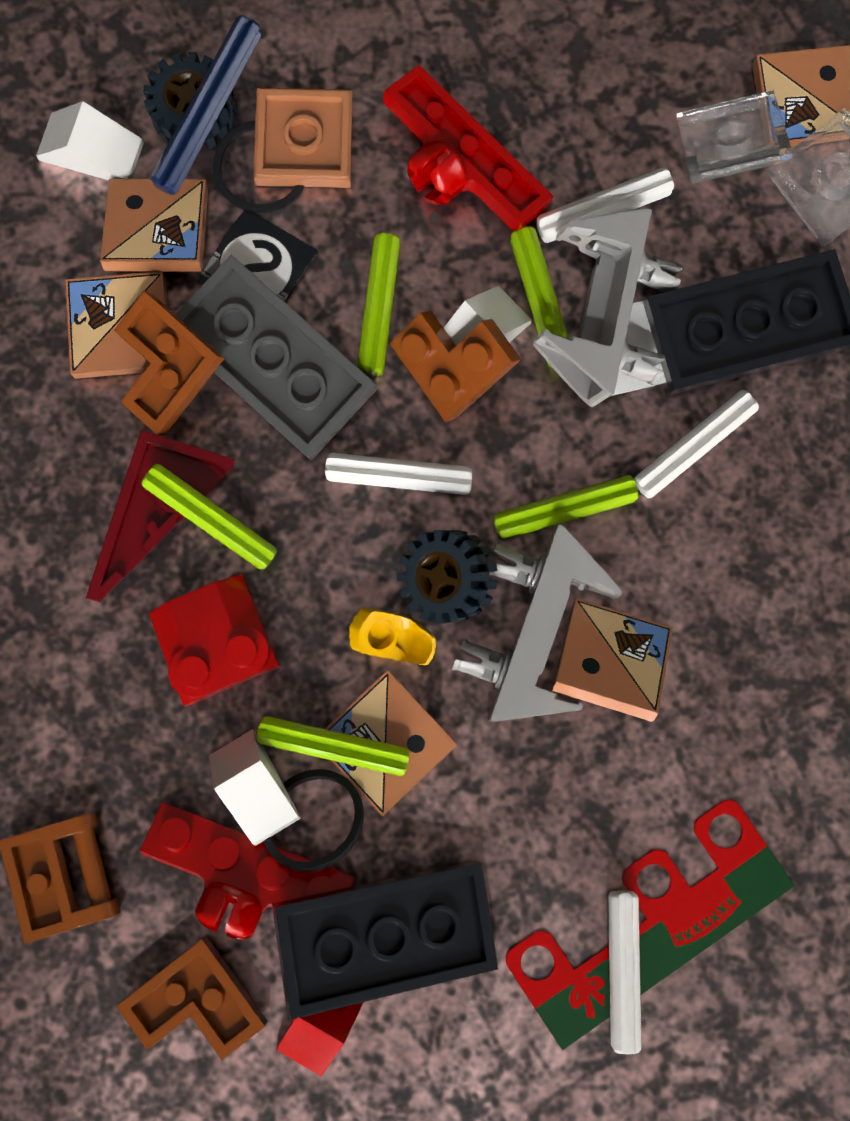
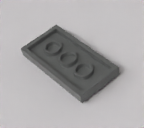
(276, 358)

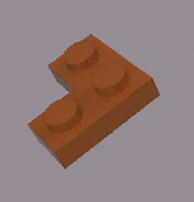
(177, 358)
(449, 372)
(195, 987)

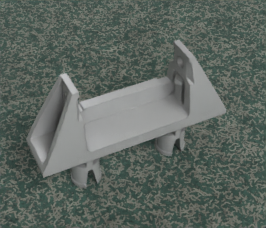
(601, 349)
(549, 584)

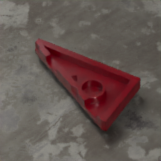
(141, 517)

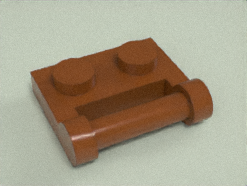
(42, 880)

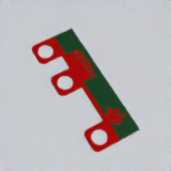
(674, 932)

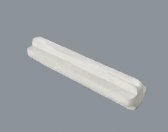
(612, 200)
(696, 443)
(398, 473)
(624, 972)

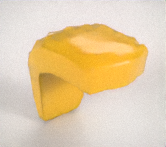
(391, 636)

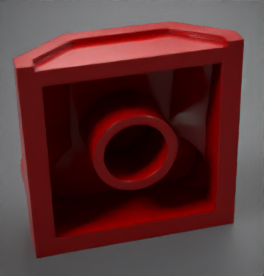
(213, 639)

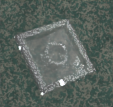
(733, 137)
(820, 178)

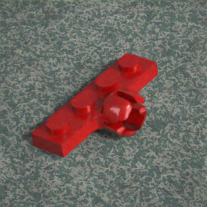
(461, 153)
(231, 870)

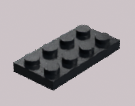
(751, 321)
(383, 938)

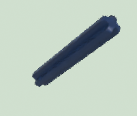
(206, 105)

